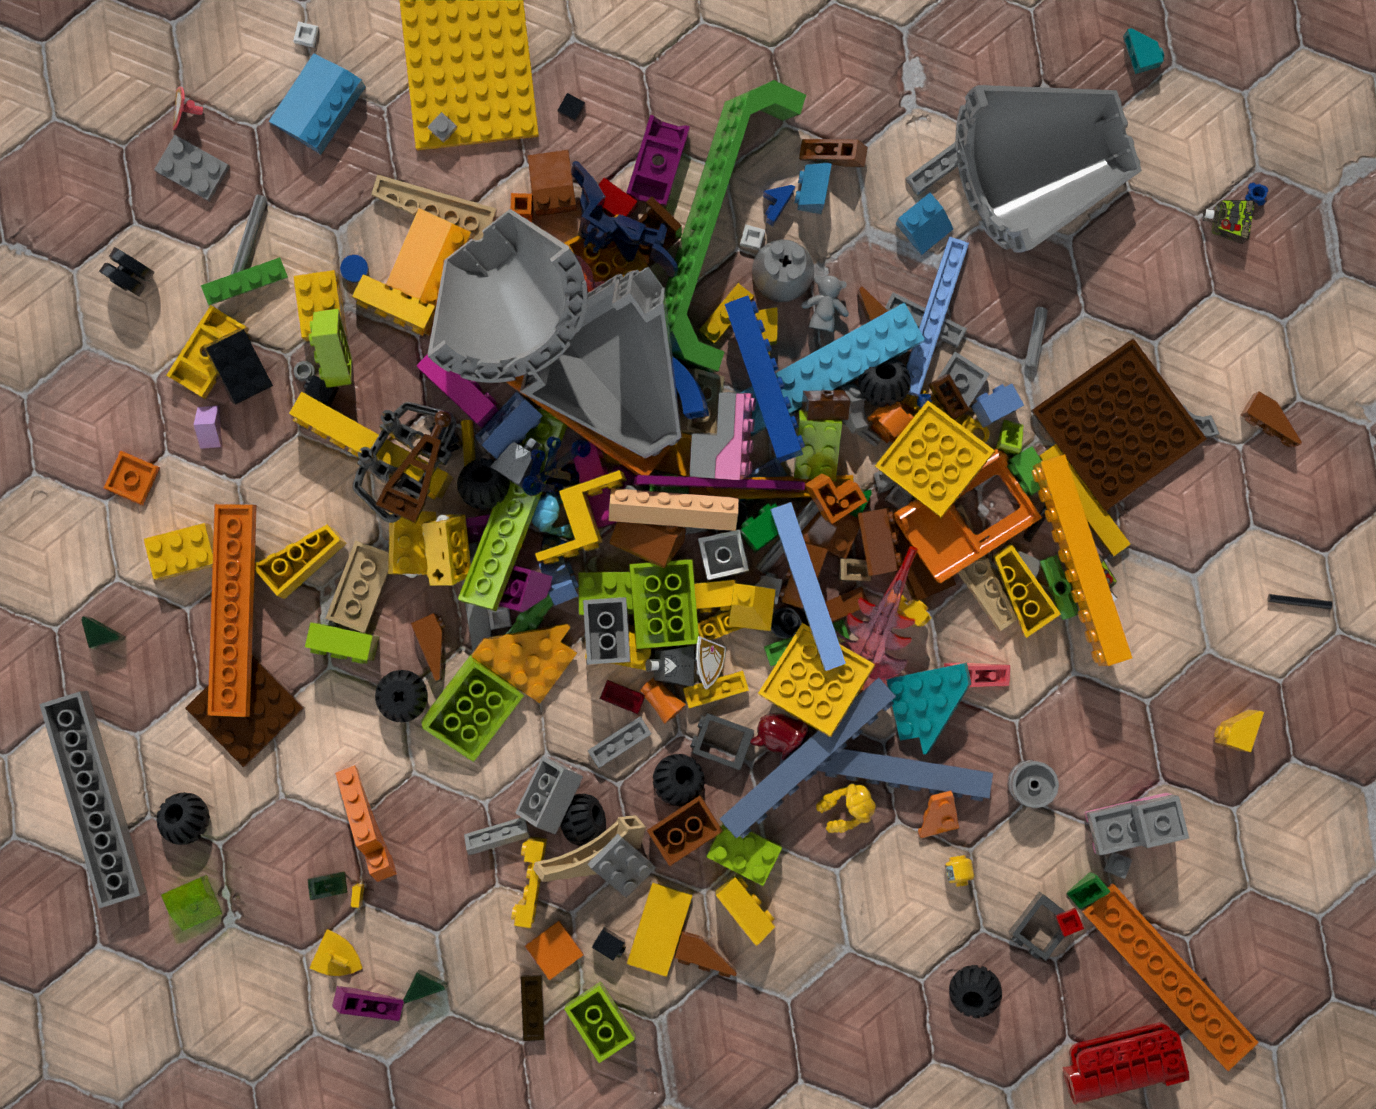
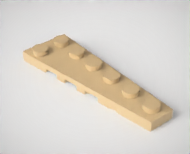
(458, 211)
(987, 588)

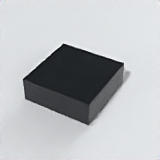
(571, 107)

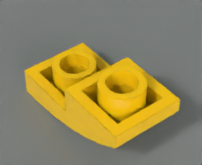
(716, 627)

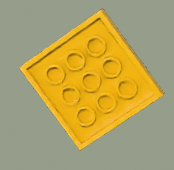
(934, 459)
(807, 690)

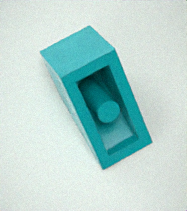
(1143, 51)

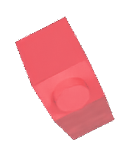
(987, 674)

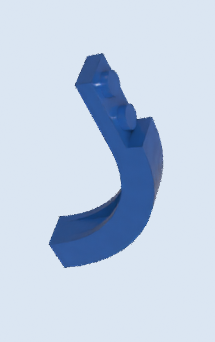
(691, 395)

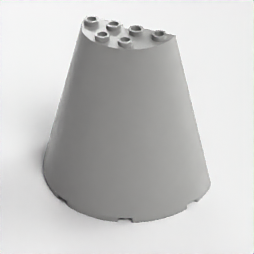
(1040, 157)
(507, 303)

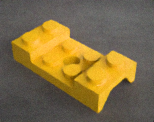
(191, 367)
(525, 910)

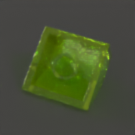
(192, 903)

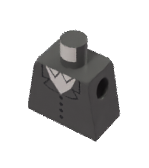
(516, 462)
(673, 665)

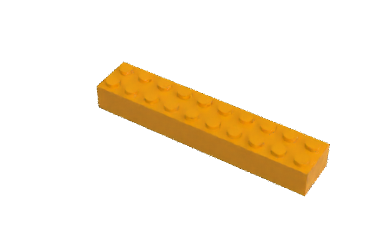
(1081, 561)

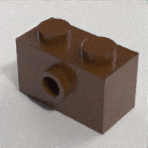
(825, 405)

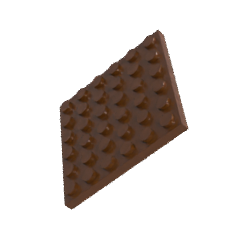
(1119, 424)

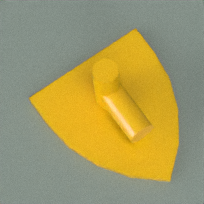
(335, 956)

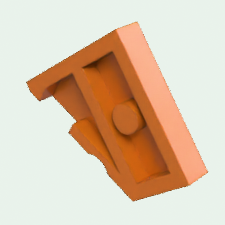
(940, 815)

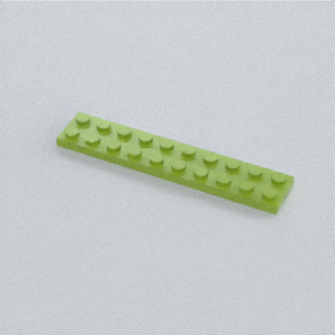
(506, 529)

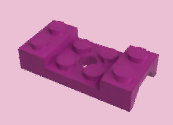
(652, 180)

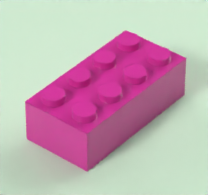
(461, 391)

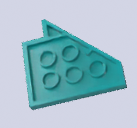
(927, 701)

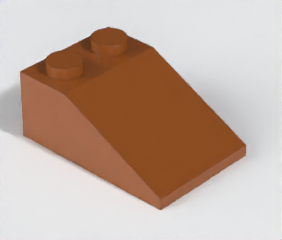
(552, 183)
(834, 537)

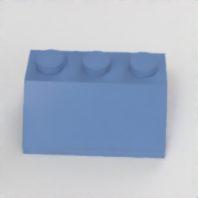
(508, 425)

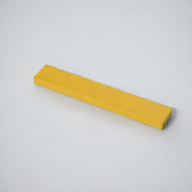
(1096, 517)

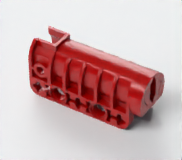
(1127, 1065)

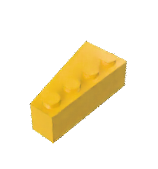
(395, 305)
(299, 560)
(1025, 593)

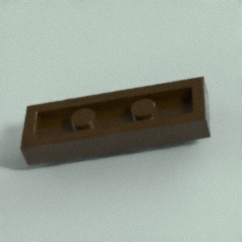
(532, 1007)

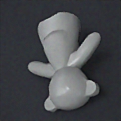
(823, 317)

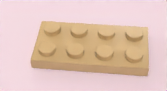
(359, 587)

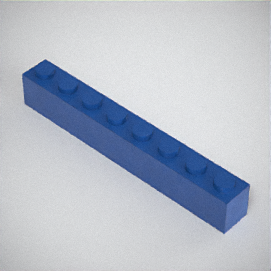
(764, 379)

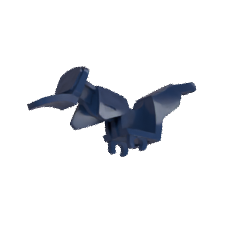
(626, 232)

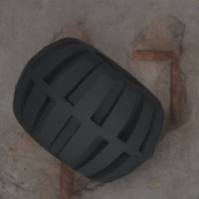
(885, 383)
(481, 484)
(414, 696)
(676, 768)
(182, 818)
(583, 820)
(975, 991)

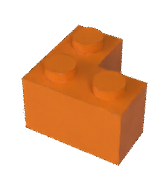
(834, 501)

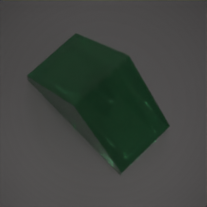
(99, 634)
(327, 885)
(423, 985)

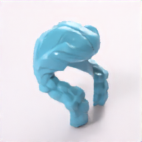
(547, 513)

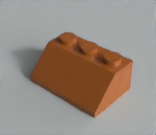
(649, 541)
(880, 541)
(789, 592)
(685, 830)

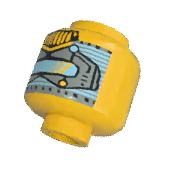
(959, 870)

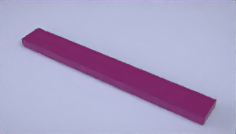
(699, 482)

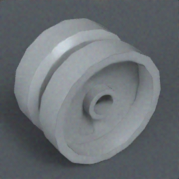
(1045, 783)

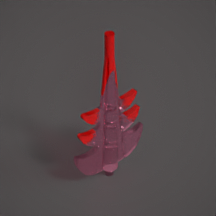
(876, 634)

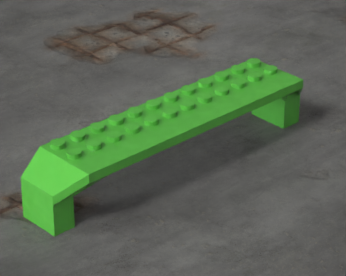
(769, 98)

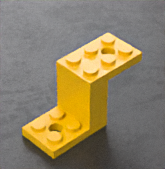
(581, 517)

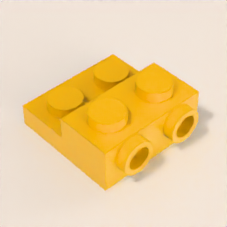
(915, 610)

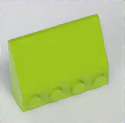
(664, 604)
(471, 709)

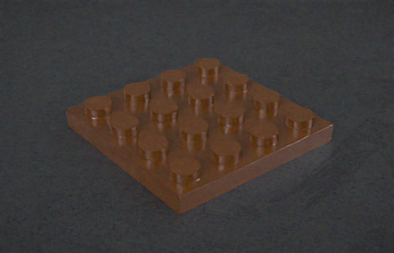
(270, 712)

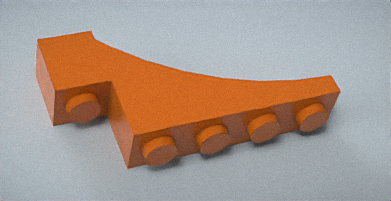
(364, 826)

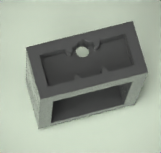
(743, 747)
(1040, 899)

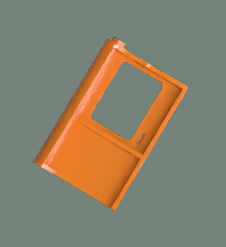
(947, 542)

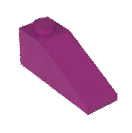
(366, 1004)

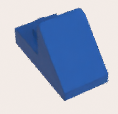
(780, 197)

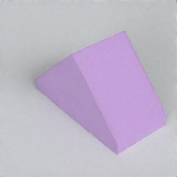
(208, 427)

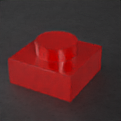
(1069, 922)

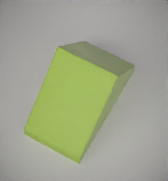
(1010, 437)

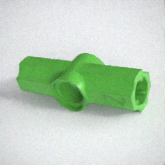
(1054, 573)
(532, 617)

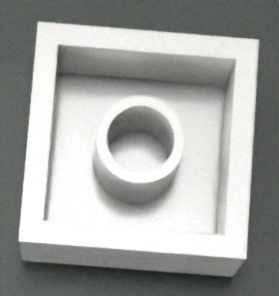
(723, 555)

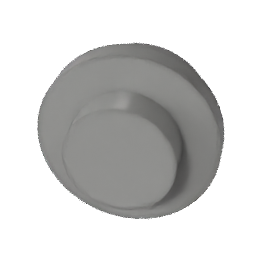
(304, 370)

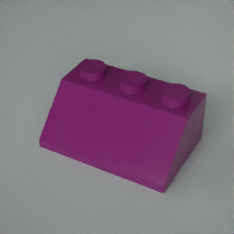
(525, 589)

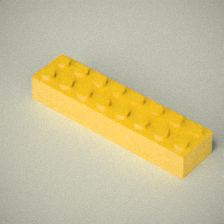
(349, 433)

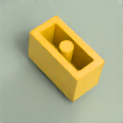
(714, 595)

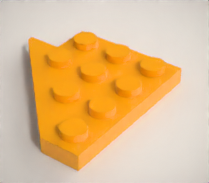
(528, 658)

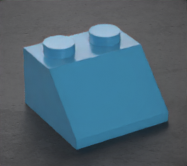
(813, 188)
(925, 223)

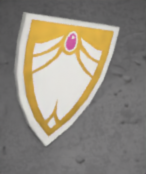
(709, 660)

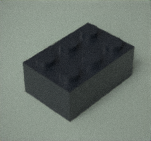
(238, 366)

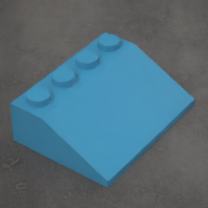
(318, 103)

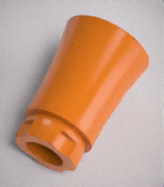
(662, 700)

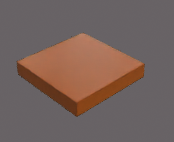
(131, 477)
(554, 950)

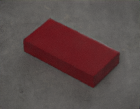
(622, 697)

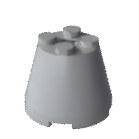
(780, 282)

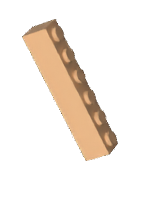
(673, 509)

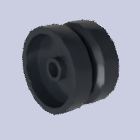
(125, 273)

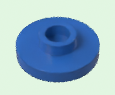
(353, 268)

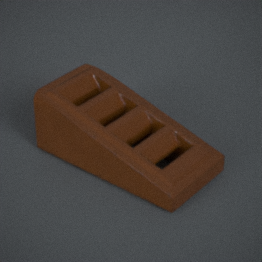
(947, 379)

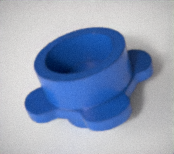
(1260, 189)

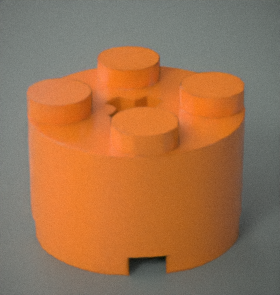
(889, 421)

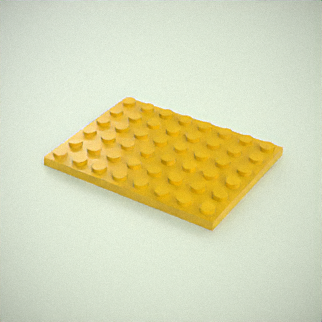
(471, 67)

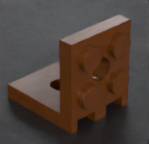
(653, 218)

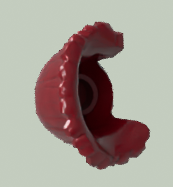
(780, 733)

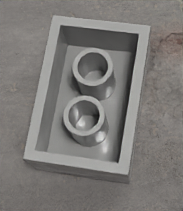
(606, 630)
(549, 795)

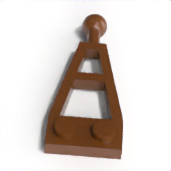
(400, 503)

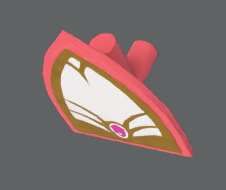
(180, 107)

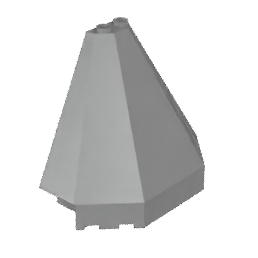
(618, 367)

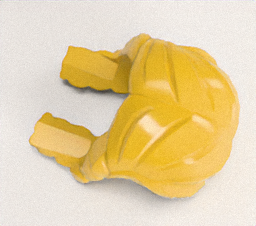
(858, 804)

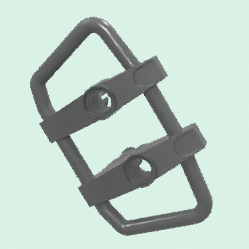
(406, 436)

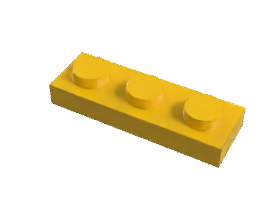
(719, 320)
(722, 688)

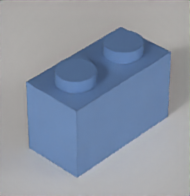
(997, 405)
(562, 582)

